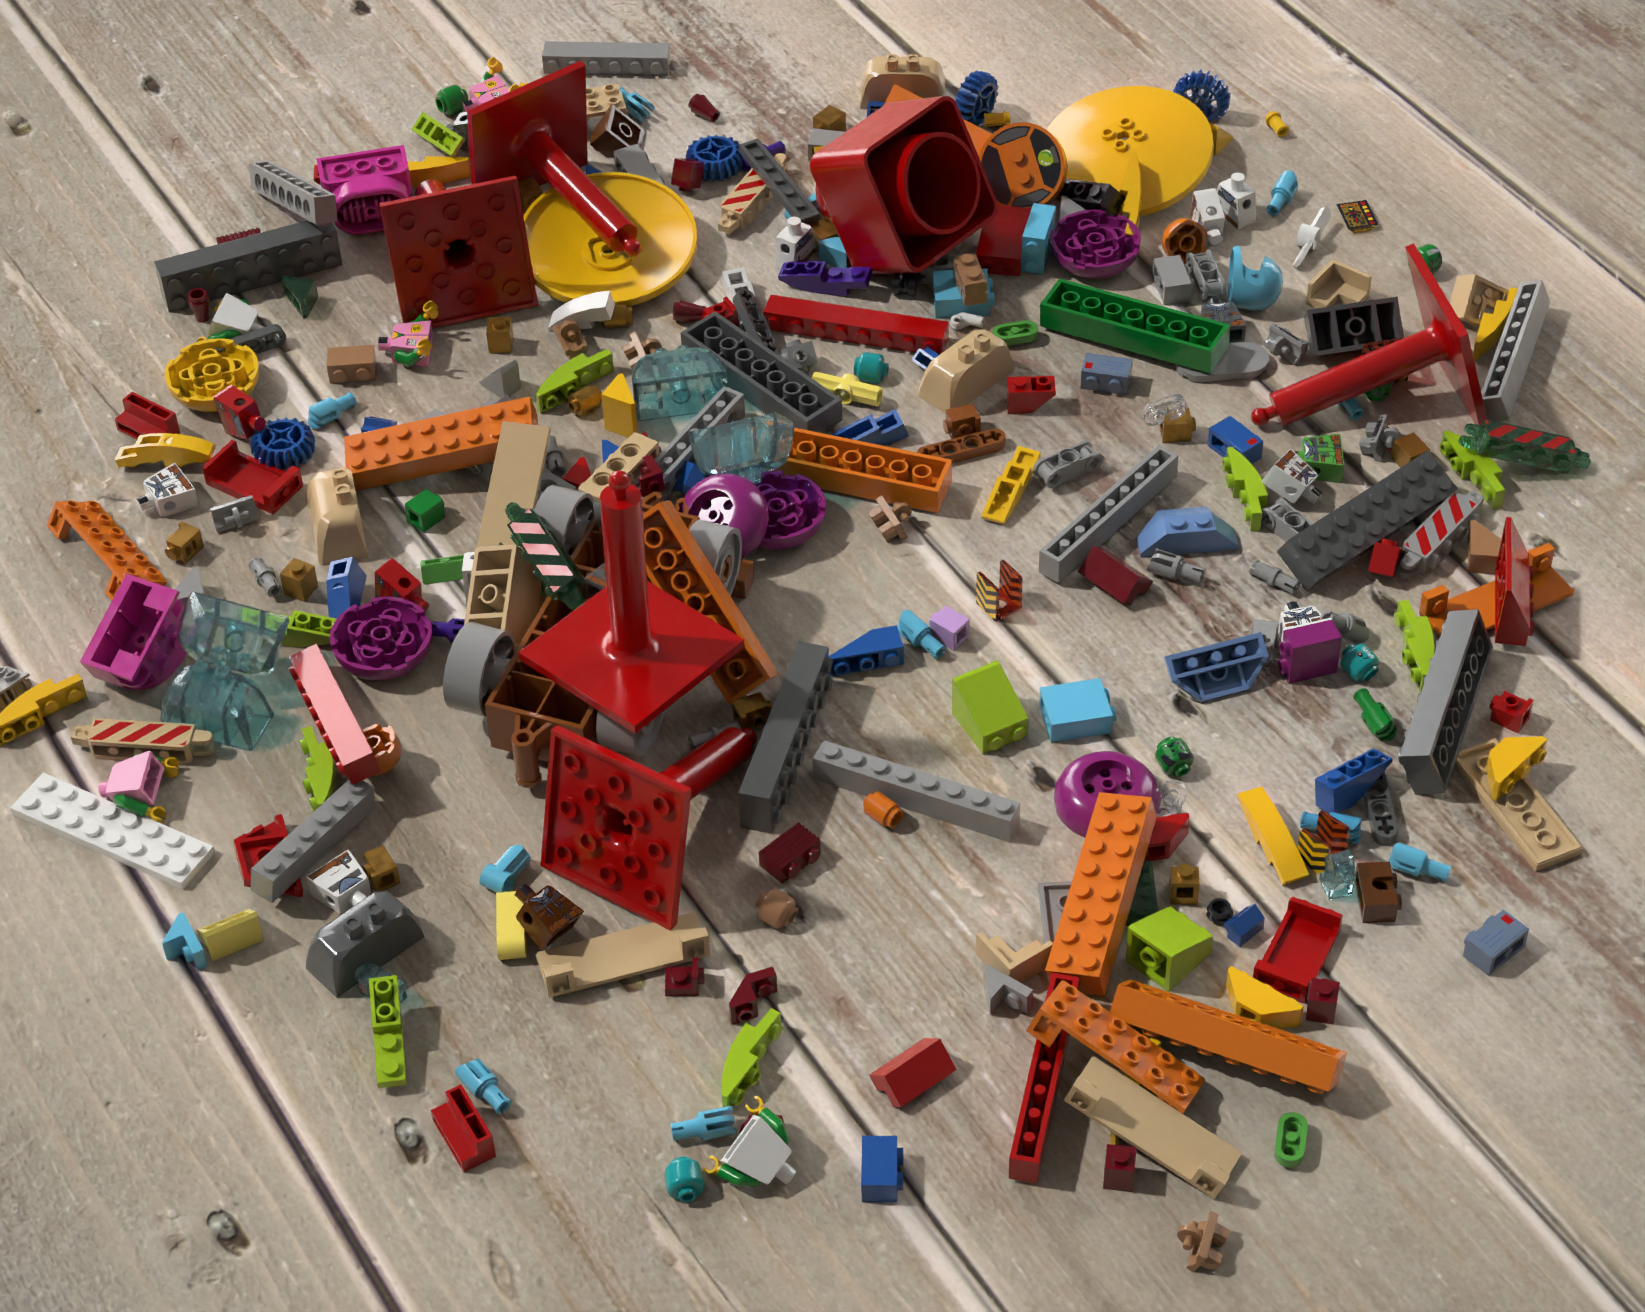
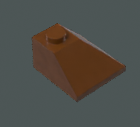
(615, 132)

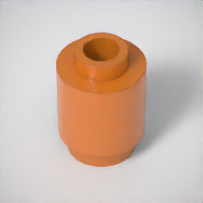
(882, 809)

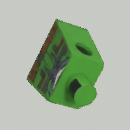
(1324, 456)

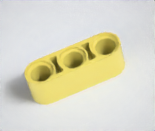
(510, 933)

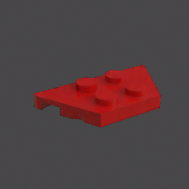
(256, 844)

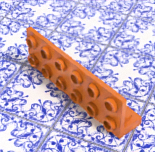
(105, 540)
(1548, 589)
(1116, 1043)

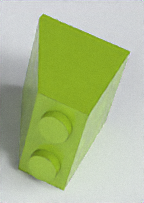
(988, 707)
(1167, 946)

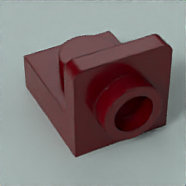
(651, 477)
(684, 980)

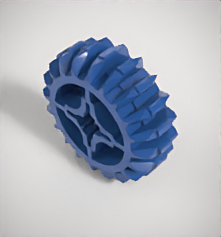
(1205, 90)
(977, 96)
(719, 154)
(283, 443)

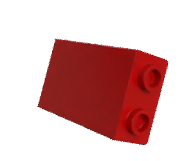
(1001, 241)
(244, 476)
(1299, 948)

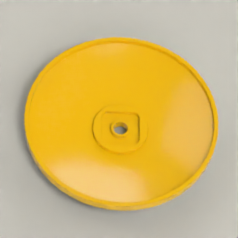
(1162, 126)
(570, 255)

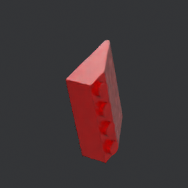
(1513, 589)

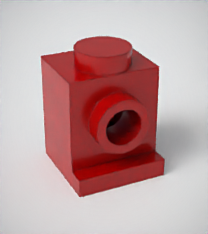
(725, 309)
(1510, 711)

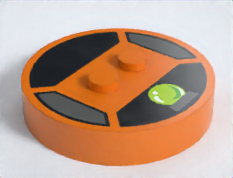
(1024, 165)

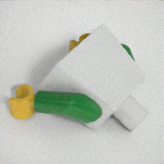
(232, 319)
(757, 1152)

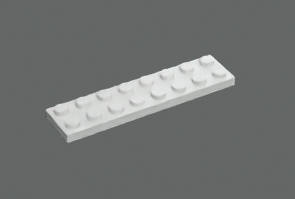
(113, 831)

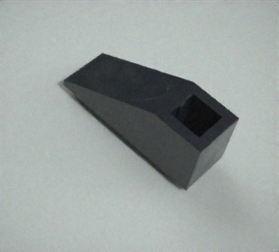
(1093, 195)

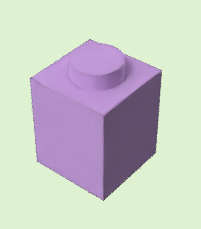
(949, 627)

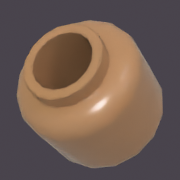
(776, 908)

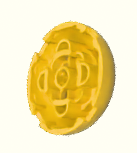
(203, 372)

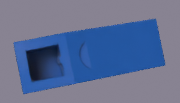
(344, 585)
(870, 651)
(1347, 783)

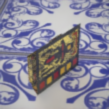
(1357, 216)

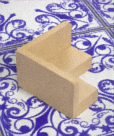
(1338, 283)
(1472, 295)
(1019, 964)

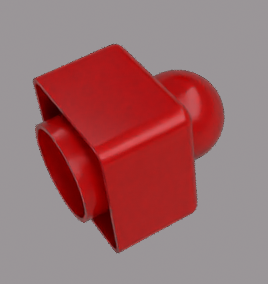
(903, 186)

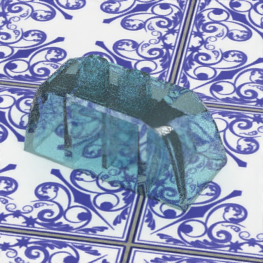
(676, 382)
(743, 446)
(231, 634)
(219, 703)

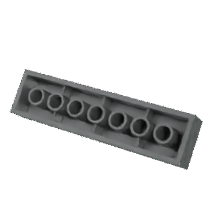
(248, 262)
(765, 376)
(1366, 520)
(1445, 702)
(785, 737)

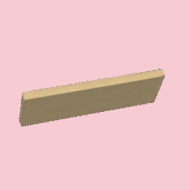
(513, 478)
(1520, 813)

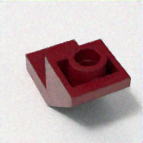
(754, 985)

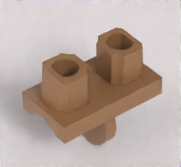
(570, 338)
(635, 349)
(883, 512)
(1199, 1240)

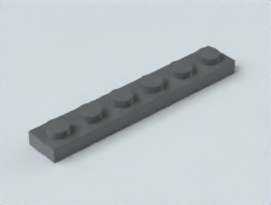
(778, 181)

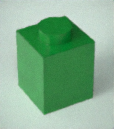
(425, 510)

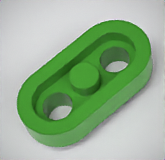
(1017, 332)
(1291, 1142)

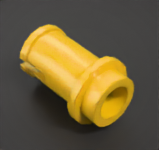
(997, 119)
(1274, 120)

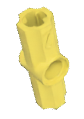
(850, 388)

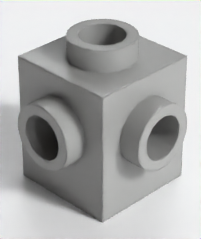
(804, 351)

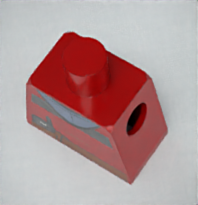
(238, 413)
(396, 581)

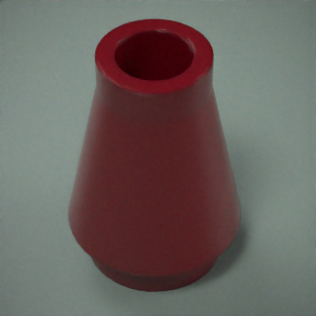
(703, 107)
(199, 303)
(686, 311)

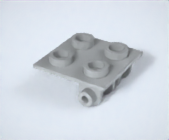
(13, 683)

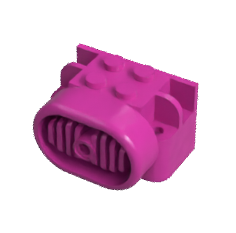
(363, 182)
(137, 636)

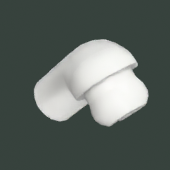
(964, 320)

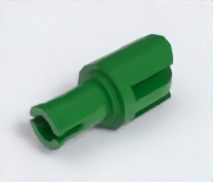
(1375, 716)

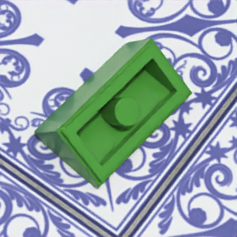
(442, 569)

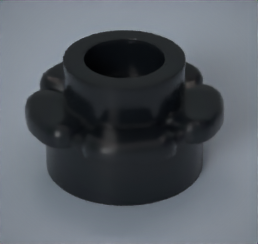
(1219, 911)

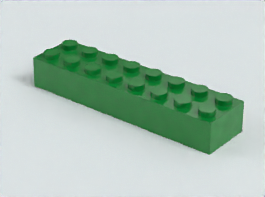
(1135, 325)

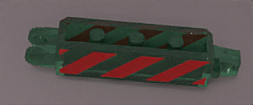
(1524, 446)
(547, 555)

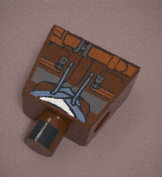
(546, 914)

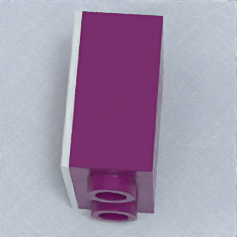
(1309, 650)

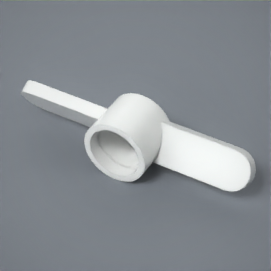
(1309, 235)

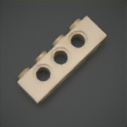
(625, 458)

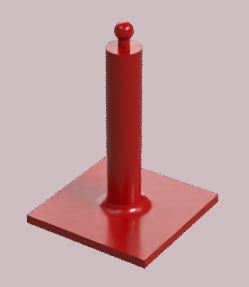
(544, 136)
(460, 251)
(1441, 341)
(630, 643)
(625, 824)

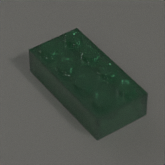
(1145, 898)

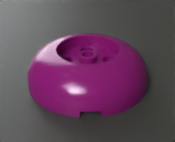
(1094, 244)
(748, 509)
(794, 509)
(367, 634)
(1104, 773)

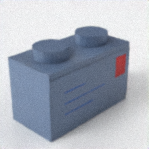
(1106, 373)
(1495, 942)

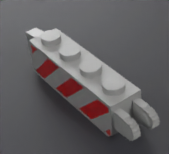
(1439, 534)

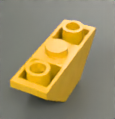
(1513, 761)
(1261, 1002)

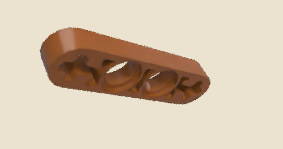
(993, 442)

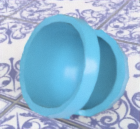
(1253, 288)

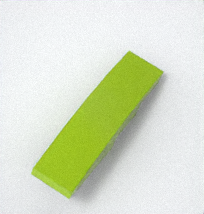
(438, 134)

